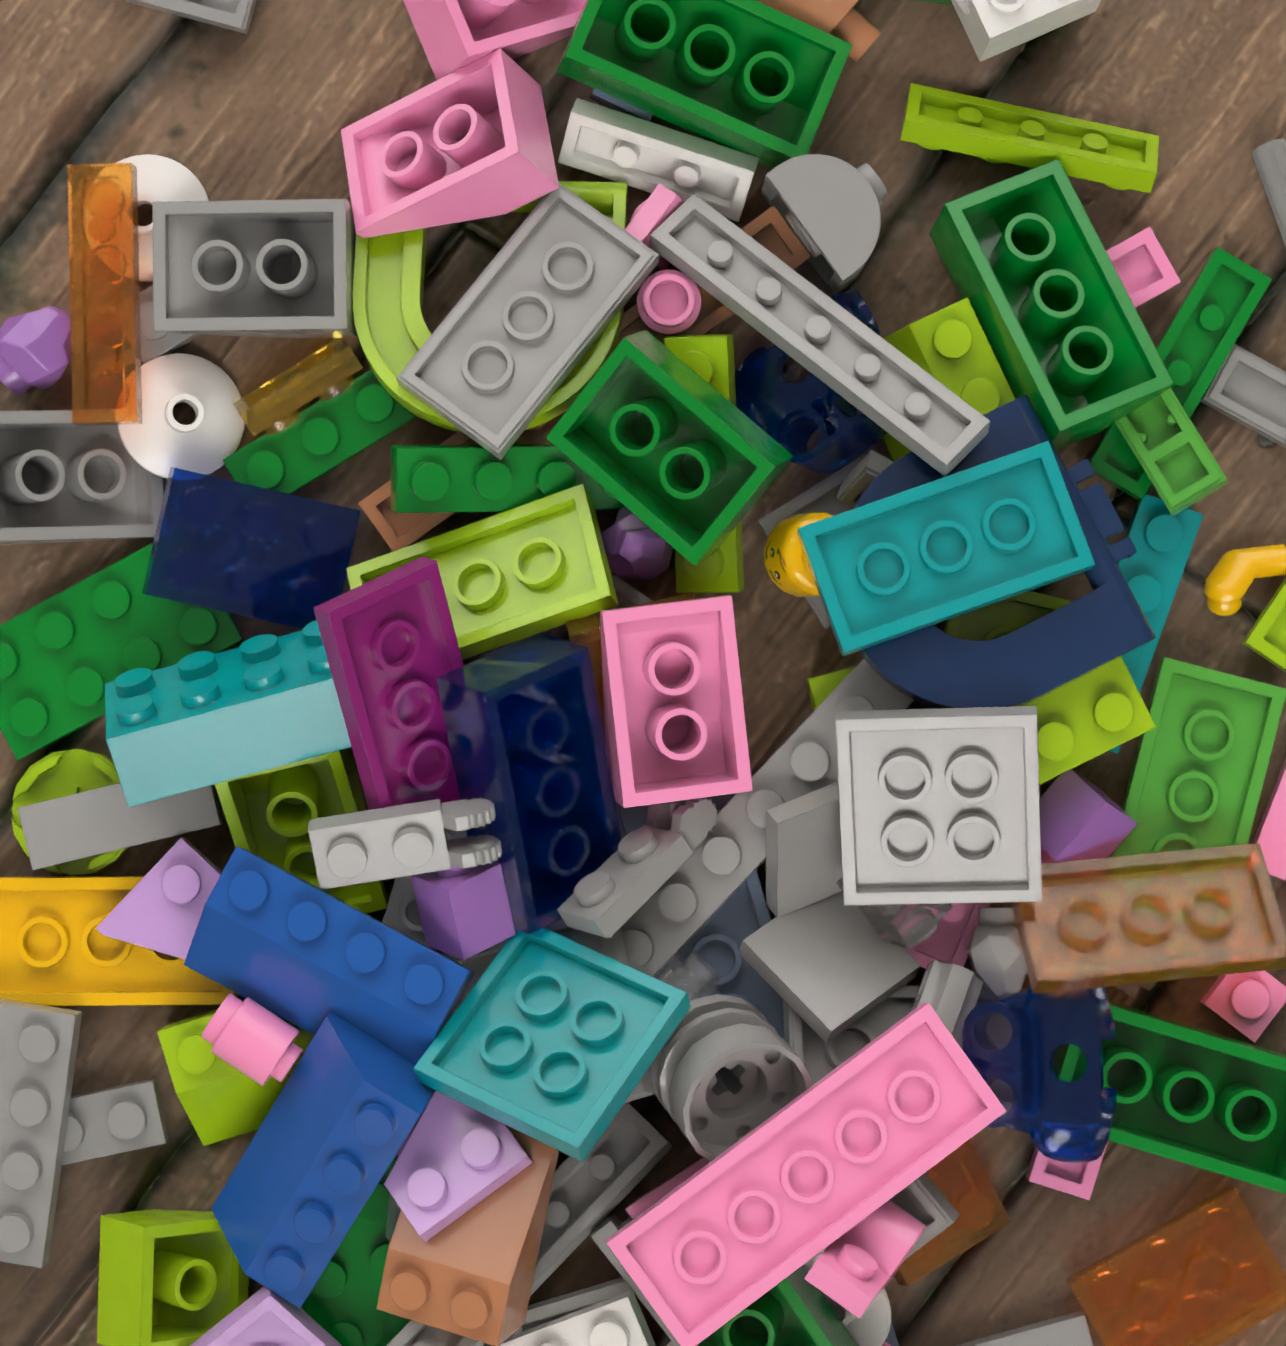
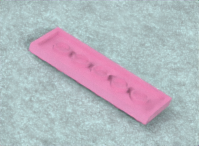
(805, 1176)

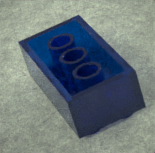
(534, 745)

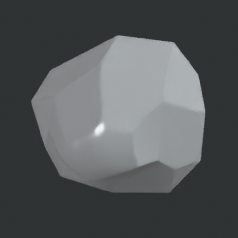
(997, 953)

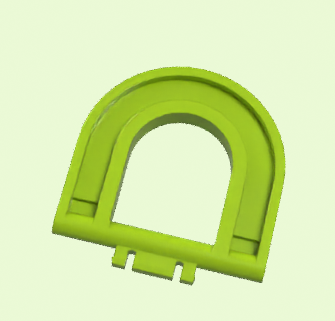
(390, 306)

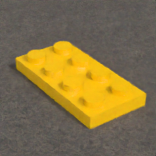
(61, 959)

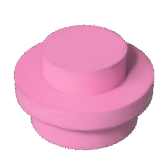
(668, 302)

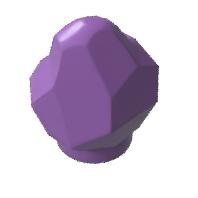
(34, 349)
(635, 548)

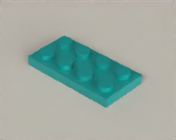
(945, 548)

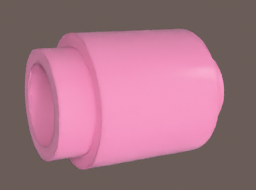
(252, 1039)

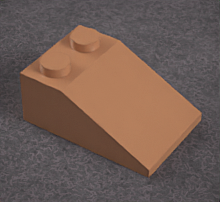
(482, 1265)

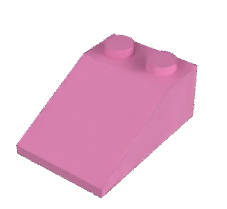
(467, 30)
(451, 151)
(673, 702)

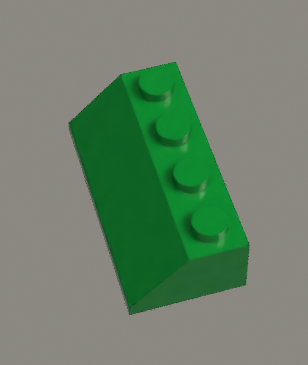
(712, 69)
(1050, 302)

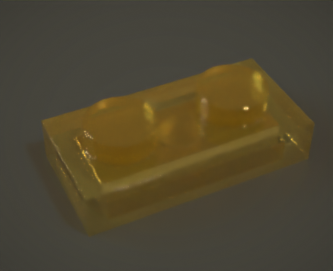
(320, 374)

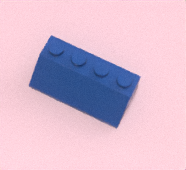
(317, 955)
(318, 1157)

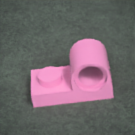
(866, 1257)

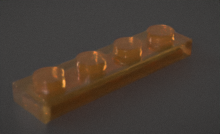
(104, 294)

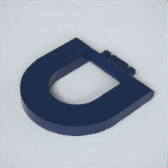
(1045, 652)

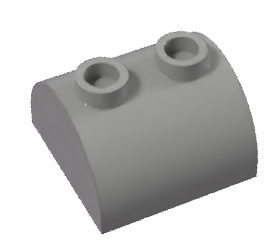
(829, 211)

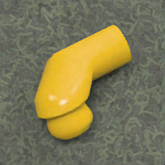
(1237, 571)

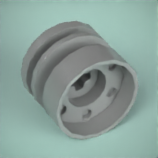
(725, 1073)

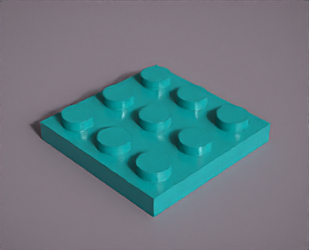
(553, 1039)

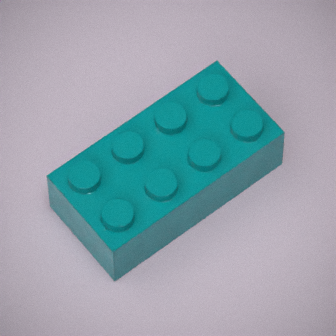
(223, 715)

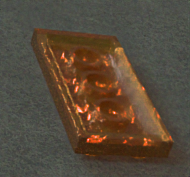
(1151, 919)

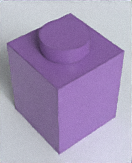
(1080, 821)
(464, 909)

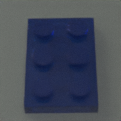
(248, 549)

